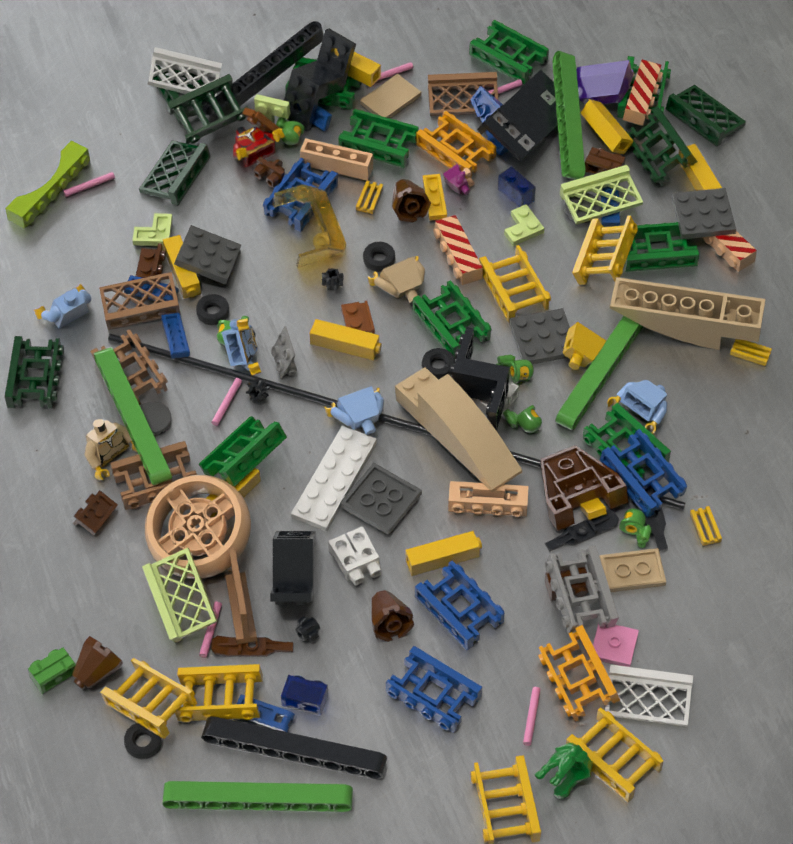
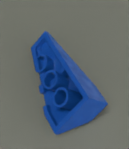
(485, 106)

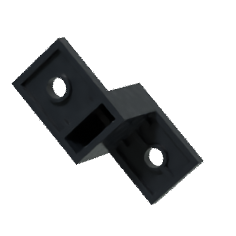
(319, 78)
(481, 379)
(293, 567)

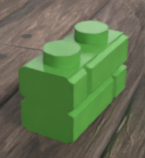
(51, 670)

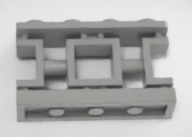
(596, 585)

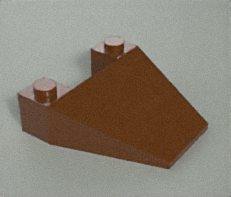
(575, 478)

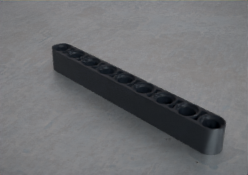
(269, 69)
(294, 747)

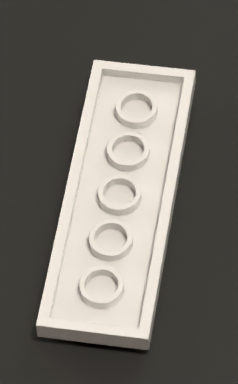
(333, 478)

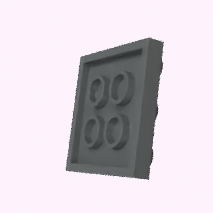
(703, 213)
(207, 254)
(541, 335)
(381, 498)

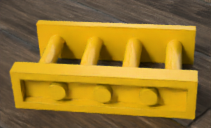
(593, 242)
(503, 295)
(220, 675)
(144, 715)
(609, 773)
(522, 789)

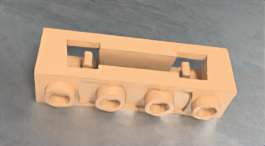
(488, 502)

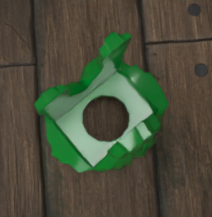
(570, 761)

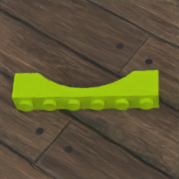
(26, 207)

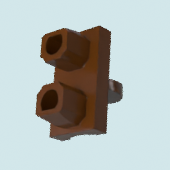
(272, 170)

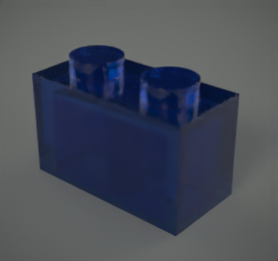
(516, 187)
(304, 694)

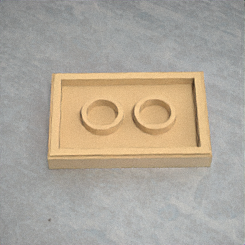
(391, 97)
(633, 570)

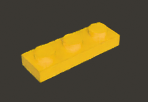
(433, 188)

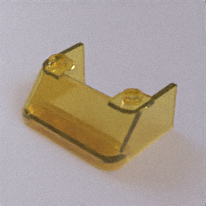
(331, 239)

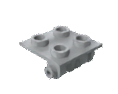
(284, 354)

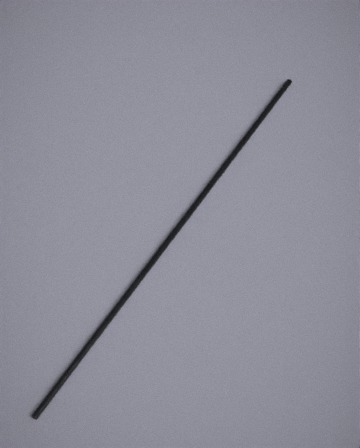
(327, 401)

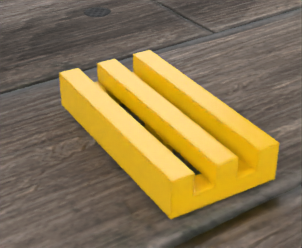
(372, 187)
(751, 349)
(701, 512)

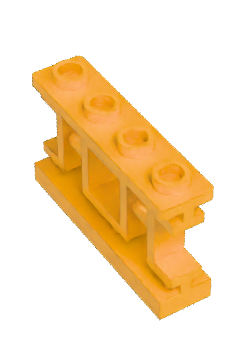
(449, 155)
(592, 666)

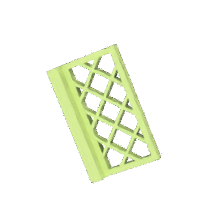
(595, 184)
(163, 601)

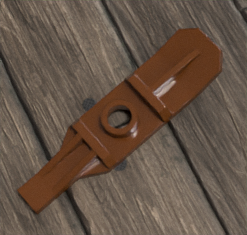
(264, 647)

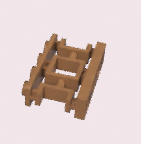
(143, 362)
(123, 468)

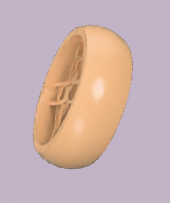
(226, 504)

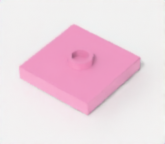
(615, 644)

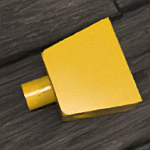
(582, 346)

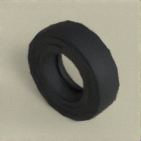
(377, 247)
(208, 300)
(438, 353)
(137, 751)

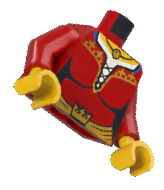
(254, 144)

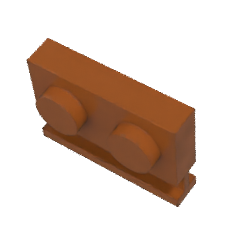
(260, 120)
(358, 316)

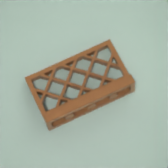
(462, 82)
(142, 312)
(240, 603)

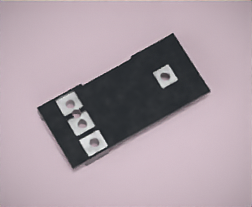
(524, 117)

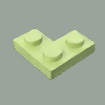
(272, 107)
(526, 227)
(153, 235)

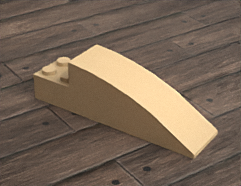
(689, 313)
(459, 426)

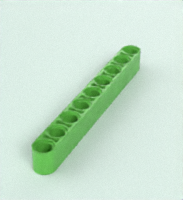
(568, 116)
(598, 373)
(132, 416)
(257, 796)

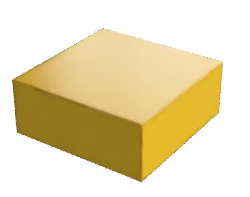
(593, 508)

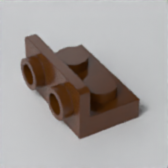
(151, 262)
(95, 513)

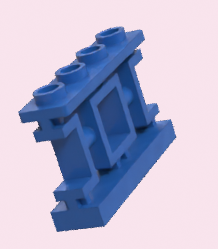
(300, 219)
(634, 483)
(448, 615)
(443, 677)

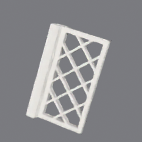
(184, 63)
(655, 679)

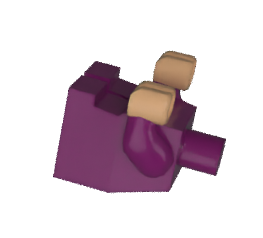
(456, 179)

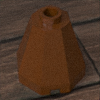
(409, 201)
(390, 616)
(94, 664)

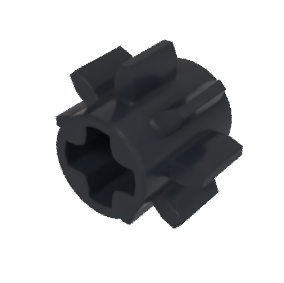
(332, 279)
(256, 394)
(307, 628)

